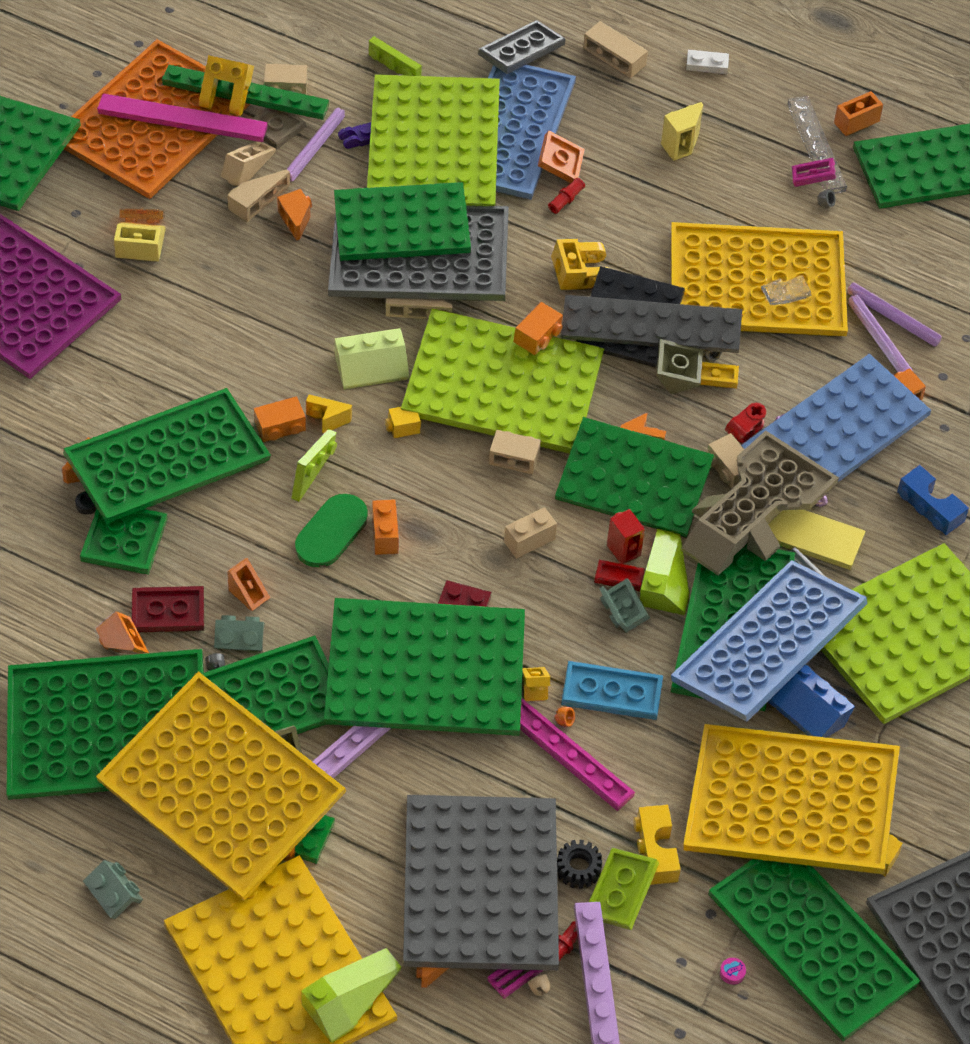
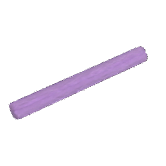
(315, 143)
(895, 314)
(878, 334)

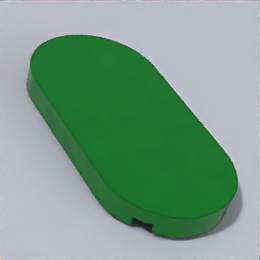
(331, 530)

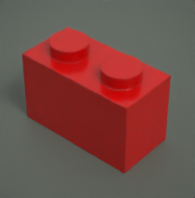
(625, 536)

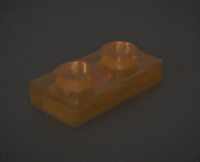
(151, 215)

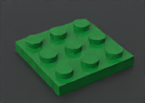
(126, 542)

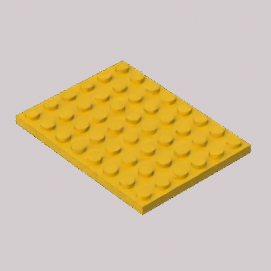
(731, 263)
(221, 785)
(792, 799)
(265, 951)

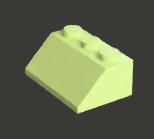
(371, 358)

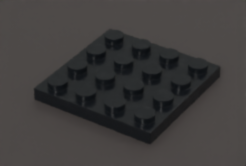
(626, 286)

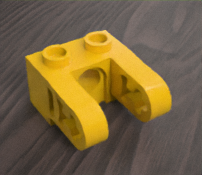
(229, 71)
(570, 259)

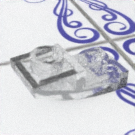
(787, 292)

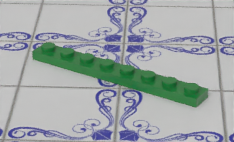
(257, 94)

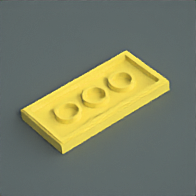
(818, 536)

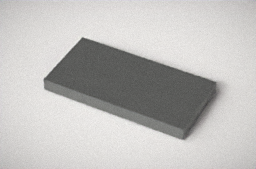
(521, 47)

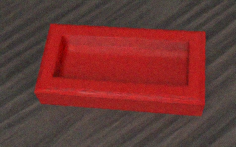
(613, 573)

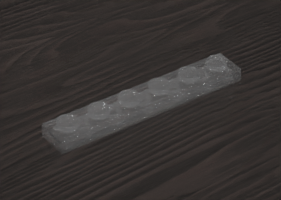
(815, 139)

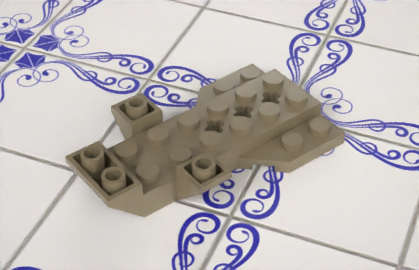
(771, 481)

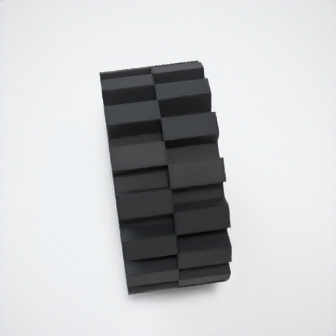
(575, 876)

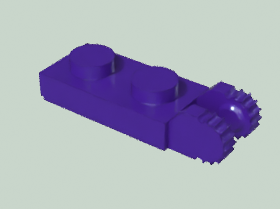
(355, 136)

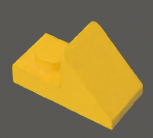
(333, 413)
(535, 683)

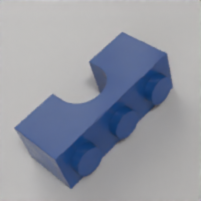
(943, 513)

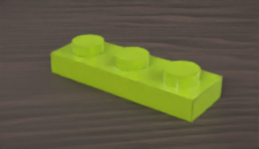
(393, 58)

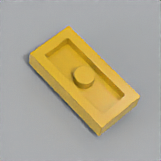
(719, 375)

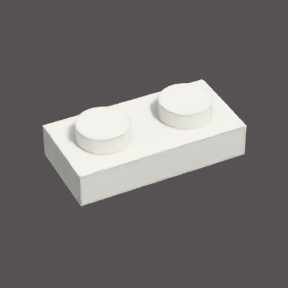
(707, 61)

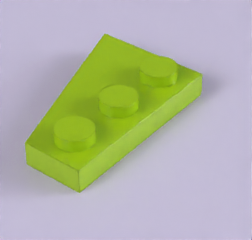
(312, 463)

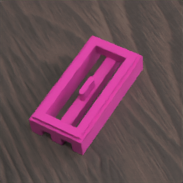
(814, 174)
(515, 985)

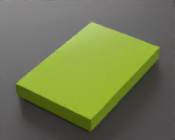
(623, 886)

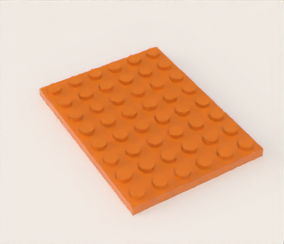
(138, 151)

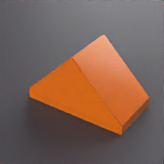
(246, 585)

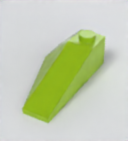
(665, 576)
(346, 994)

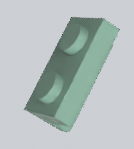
(625, 605)
(239, 634)
(112, 888)

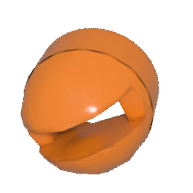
(565, 716)

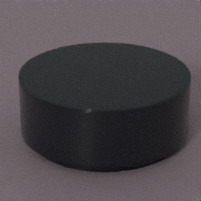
(84, 504)

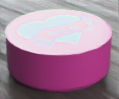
(732, 971)

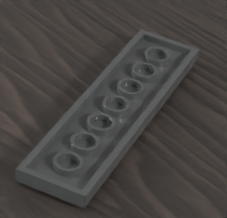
(649, 322)

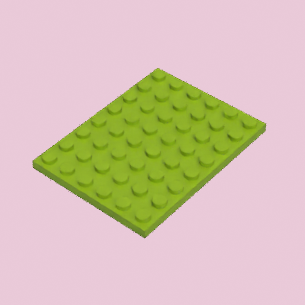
(435, 133)
(484, 382)
(909, 635)

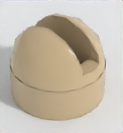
(538, 984)

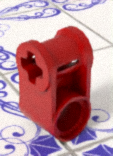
(747, 422)

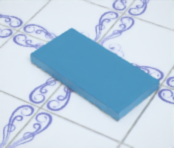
(612, 690)

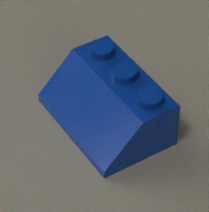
(812, 704)

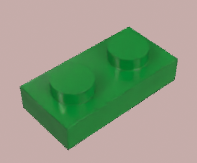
(313, 843)

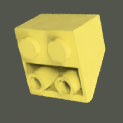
(681, 131)
(139, 241)

